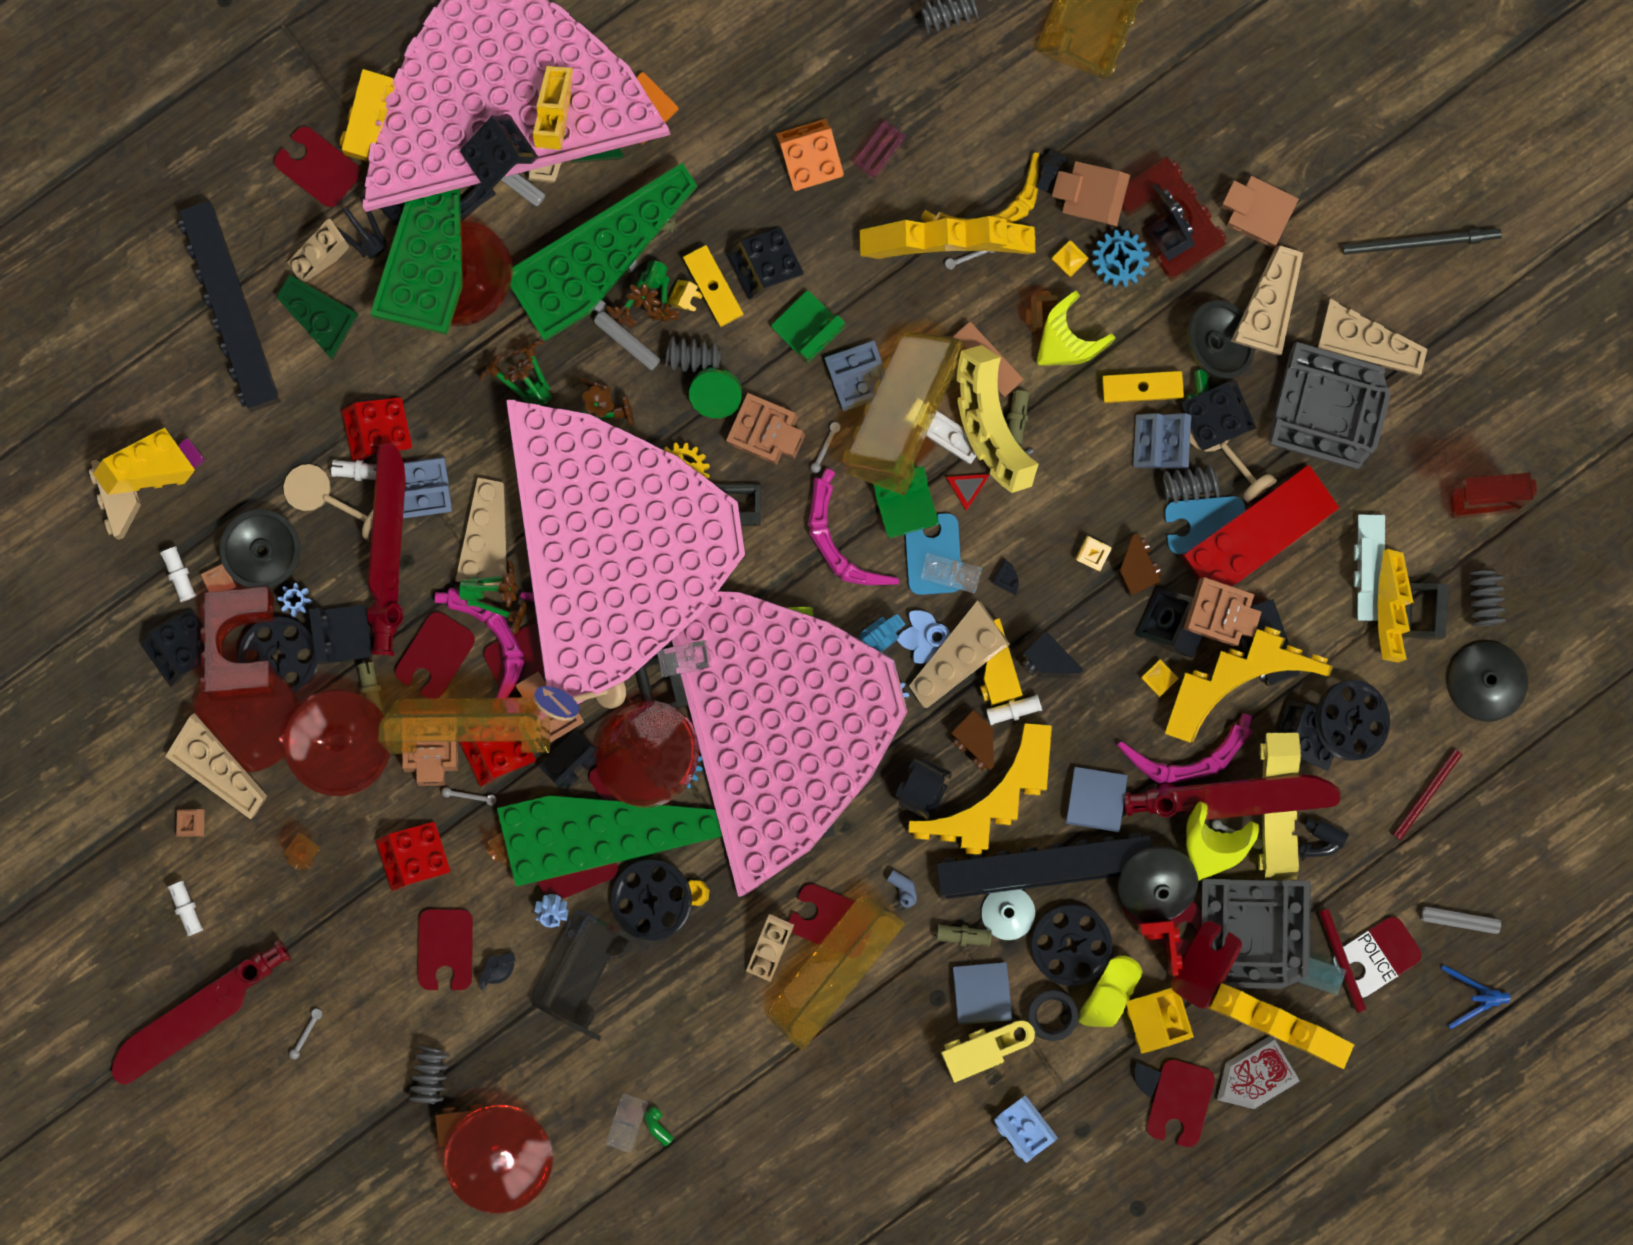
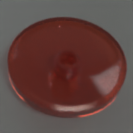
(485, 274)
(250, 726)
(335, 742)
(647, 754)
(498, 1159)

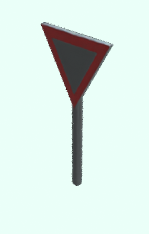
(969, 486)

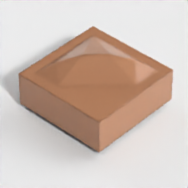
(218, 580)
(190, 823)

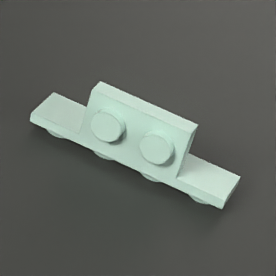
(1369, 557)

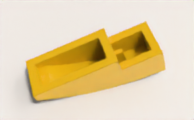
(553, 108)

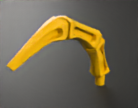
(1017, 209)

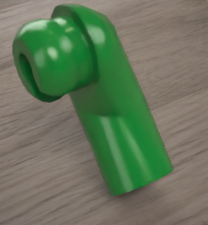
(1201, 383)
(654, 1128)

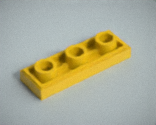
(706, 272)
(1159, 387)

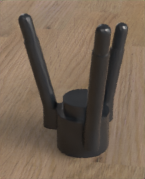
(372, 244)

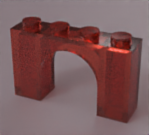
(1206, 236)
(1492, 495)
(222, 614)

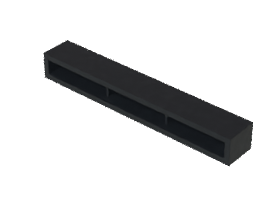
(230, 307)
(1037, 868)

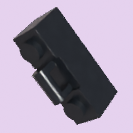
(1270, 618)

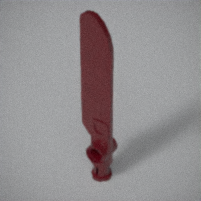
(385, 550)
(1238, 797)
(193, 1017)

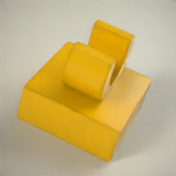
(682, 295)

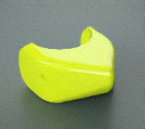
(1062, 347)
(1213, 851)
(1111, 993)

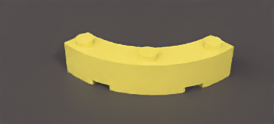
(985, 421)
(1280, 848)

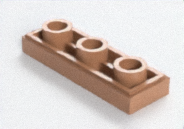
(1007, 376)

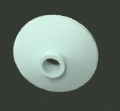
(1004, 927)

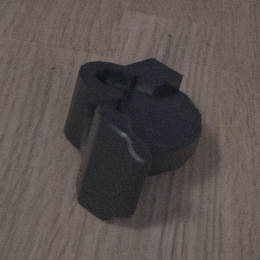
(1050, 169)
(497, 970)

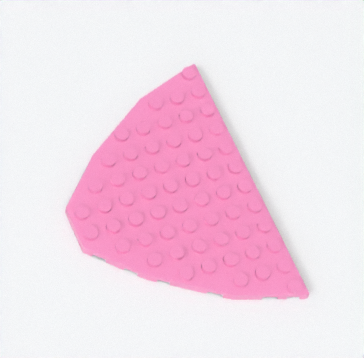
(491, 62)
(616, 544)
(785, 726)

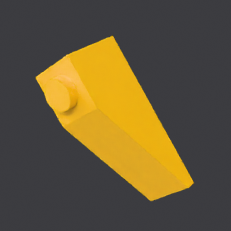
(1000, 677)

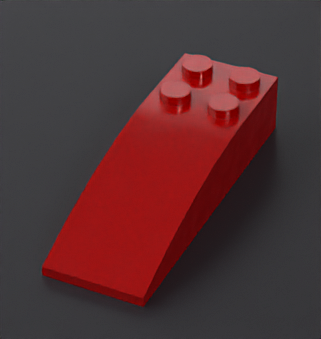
(1262, 530)

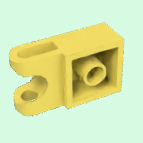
(984, 1050)

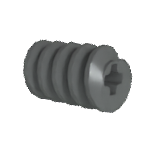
(946, 12)
(692, 355)
(1190, 484)
(1487, 598)
(429, 1075)

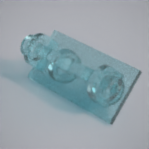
(1324, 976)

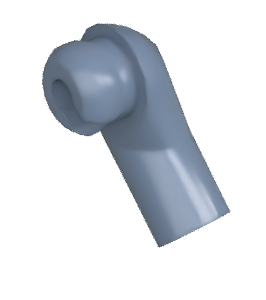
(906, 888)

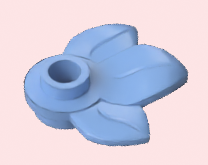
(920, 636)

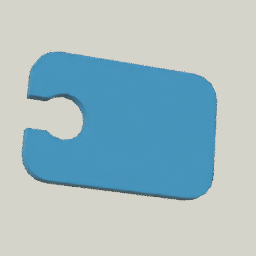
(1204, 519)
(944, 545)

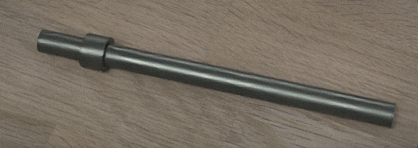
(1473, 236)

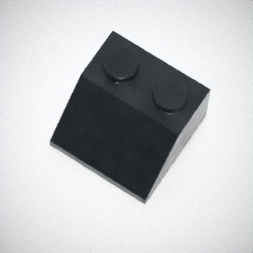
(1166, 622)
(1050, 660)

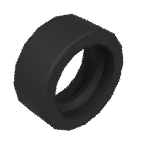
(1072, 1011)

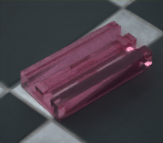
(892, 132)

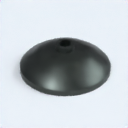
(1216, 324)
(244, 539)
(1469, 684)
(1148, 874)

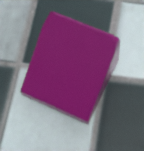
(191, 453)

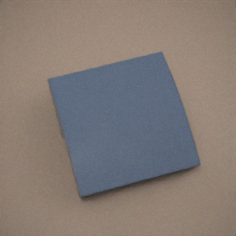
(856, 374)
(1162, 441)
(426, 488)
(1096, 799)
(982, 993)

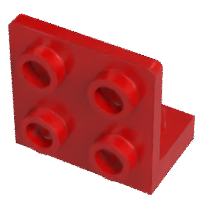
(375, 423)
(495, 758)
(412, 855)
(1154, 930)

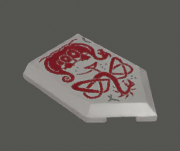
(1256, 1075)

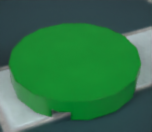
(715, 393)

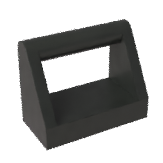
(746, 518)
(1439, 615)
(676, 680)

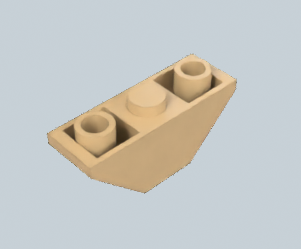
(318, 252)
(119, 507)
(770, 947)

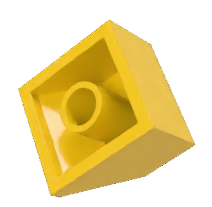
(1159, 1020)

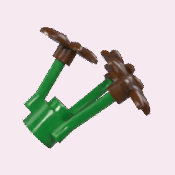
(650, 278)
(536, 392)
(474, 589)

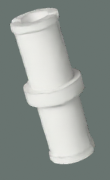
(357, 470)
(178, 574)
(1014, 709)
(185, 908)

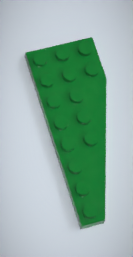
(423, 265)
(581, 267)
(578, 834)

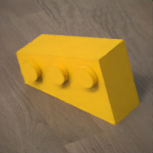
(363, 115)
(144, 464)

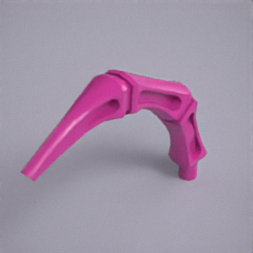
(821, 536)
(511, 650)
(1204, 768)

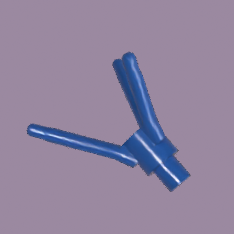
(1487, 997)

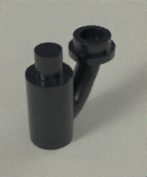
(1327, 832)

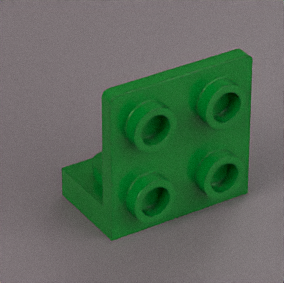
(808, 326)
(910, 511)

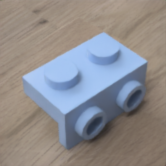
(1025, 1129)

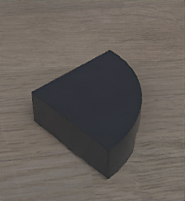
(1007, 578)
(1146, 1078)

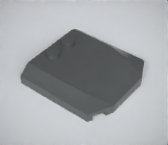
(1322, 397)
(1272, 926)

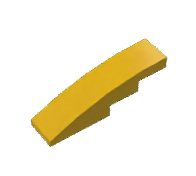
(1393, 596)

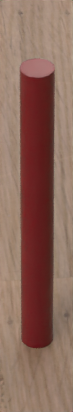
(1427, 794)
(1342, 960)

